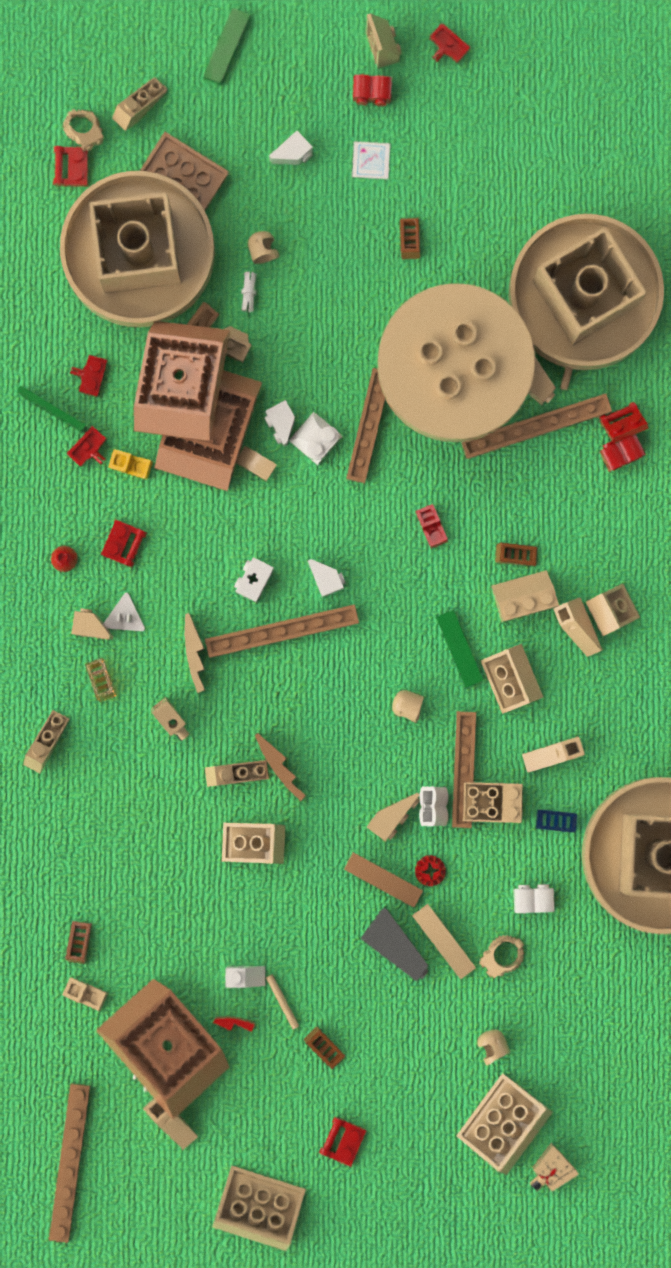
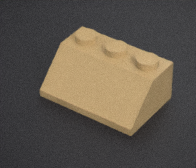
(524, 596)
(511, 678)

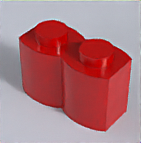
(372, 89)
(622, 452)

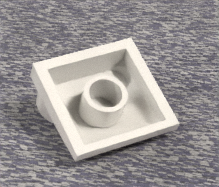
(315, 438)

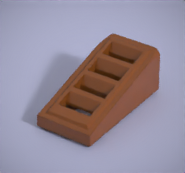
(410, 251)
(500, 550)
(76, 959)
(312, 1036)

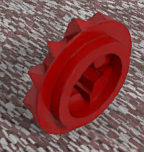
(423, 864)

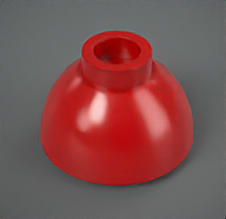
(64, 558)

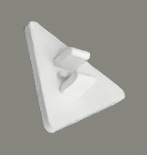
(124, 616)

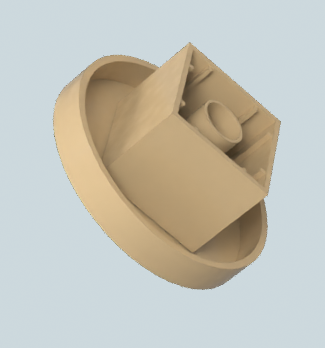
(137, 248)
(587, 291)
(455, 362)
(630, 854)

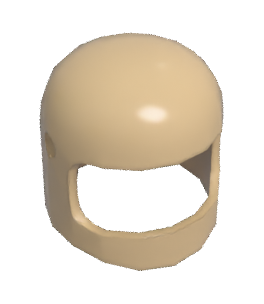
(260, 247)
(407, 705)
(494, 1045)

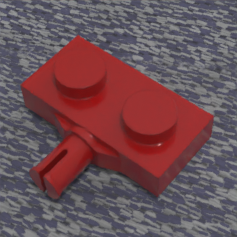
(448, 44)
(91, 375)
(88, 448)

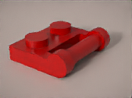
(76, 166)
(625, 427)
(118, 540)
(348, 1144)

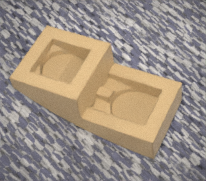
(256, 463)
(85, 993)

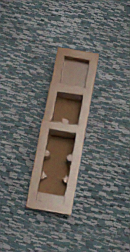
(275, 760)
(383, 879)

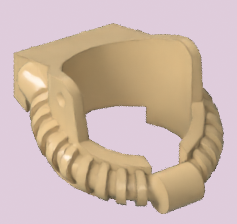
(88, 139)
(493, 967)

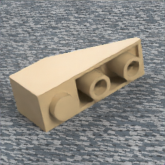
(138, 103)
(578, 626)
(45, 741)
(553, 754)
(236, 773)
(387, 819)
(174, 1128)

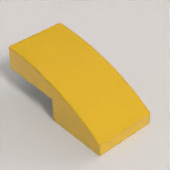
(130, 464)

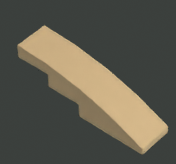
(193, 646)
(444, 941)

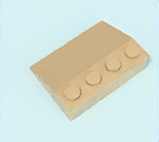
(504, 1124)
(259, 1208)

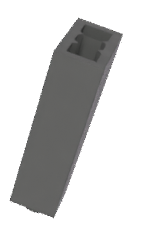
(393, 944)

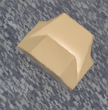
(238, 344)

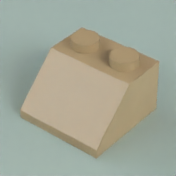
(612, 609)

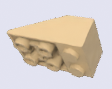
(493, 802)

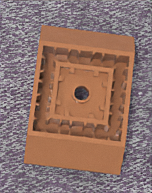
(185, 405)
(214, 460)
(137, 1038)

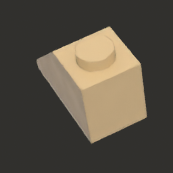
(89, 625)

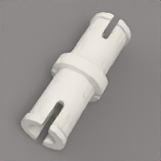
(248, 292)

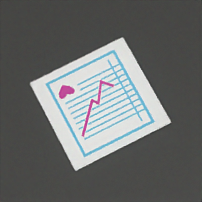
(371, 160)

